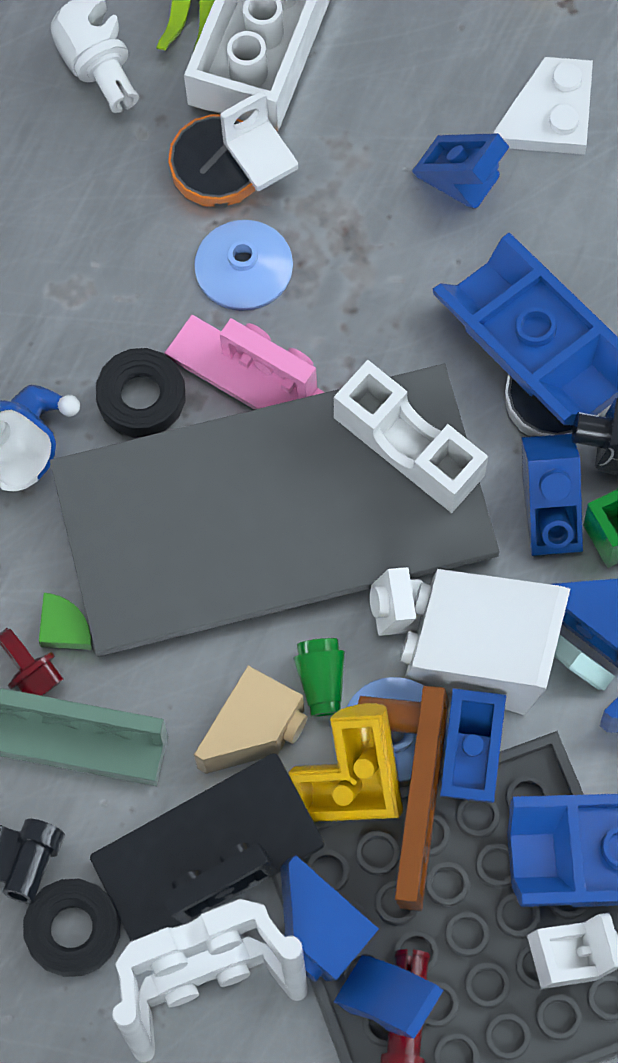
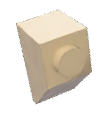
(252, 723)

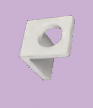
(256, 143)

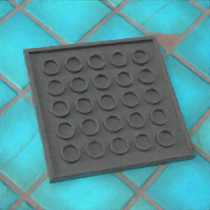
(470, 928)

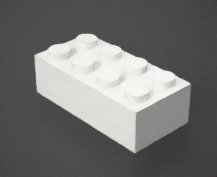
(250, 50)

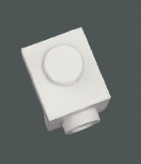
(393, 602)
(575, 952)

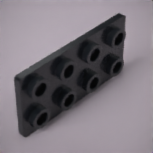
(207, 849)

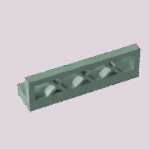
(81, 737)

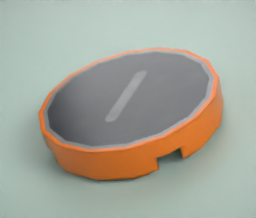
(205, 167)

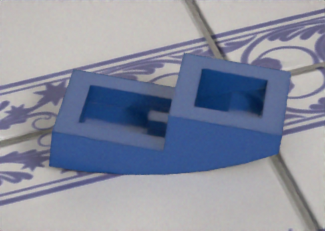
(388, 996)

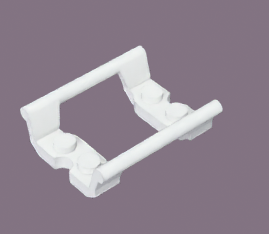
(226, 960)

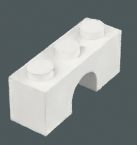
(433, 459)

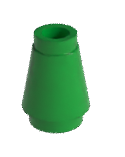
(321, 674)

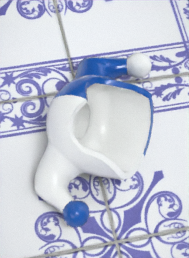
(25, 439)

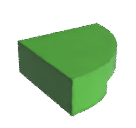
(63, 625)

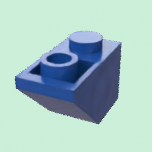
(552, 494)

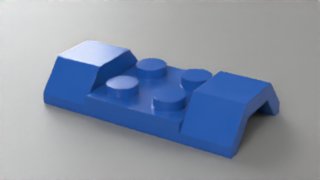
(537, 331)
(564, 850)

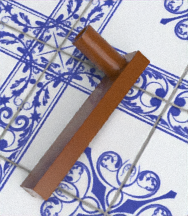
(429, 722)

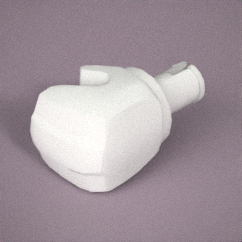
(94, 50)

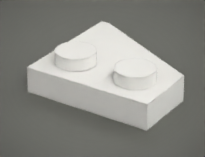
(551, 109)

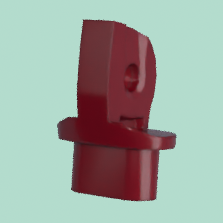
(33, 676)

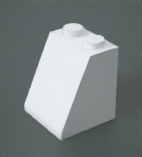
(485, 635)

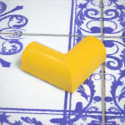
(366, 772)

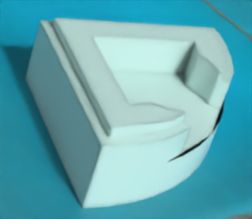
(582, 664)

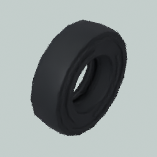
(133, 364)
(56, 898)

